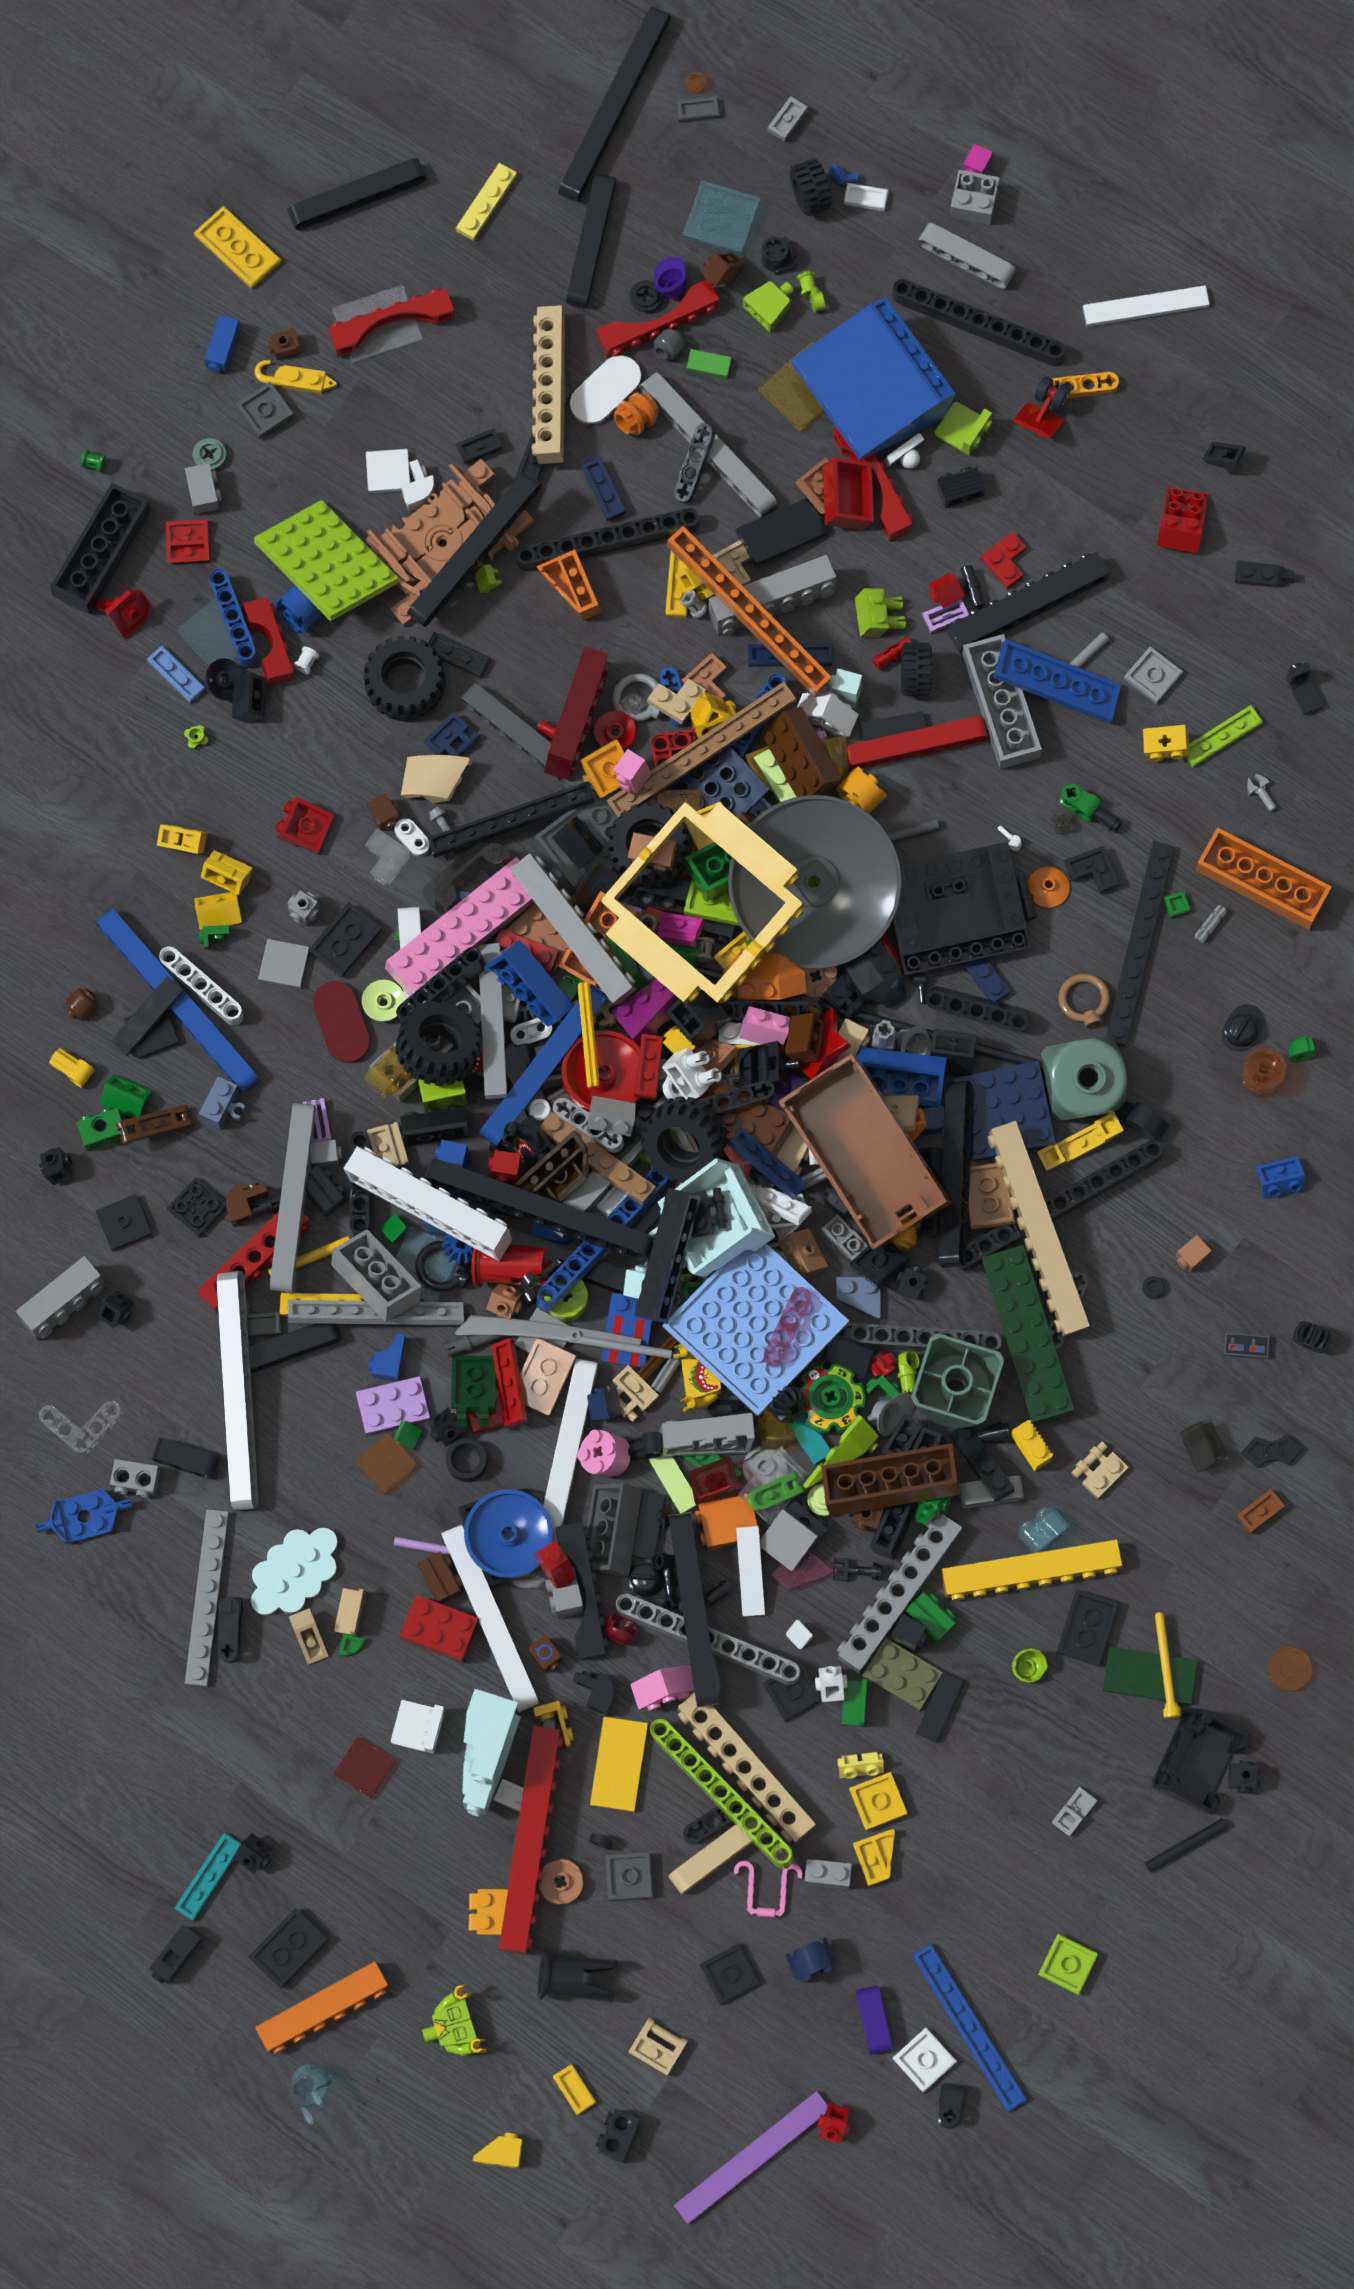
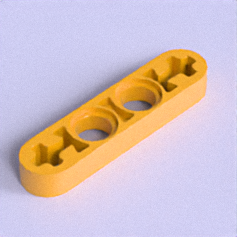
(1080, 391)

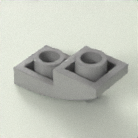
(843, 1237)

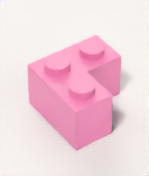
(663, 1687)

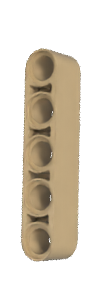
(711, 1858)

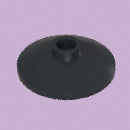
(227, 671)

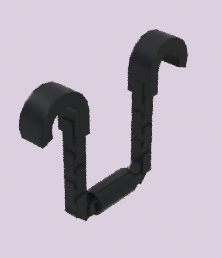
(531, 1280)

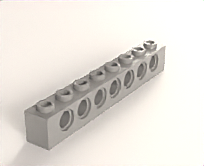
(858, 1659)

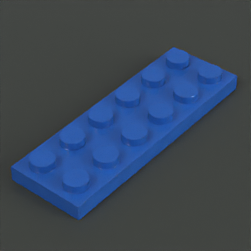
(1057, 681)

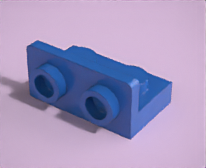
(1281, 1177)

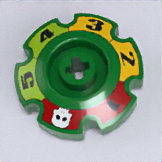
(846, 1400)

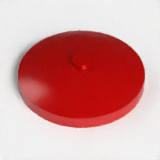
(616, 1069)

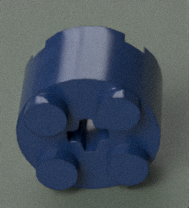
(811, 1959)

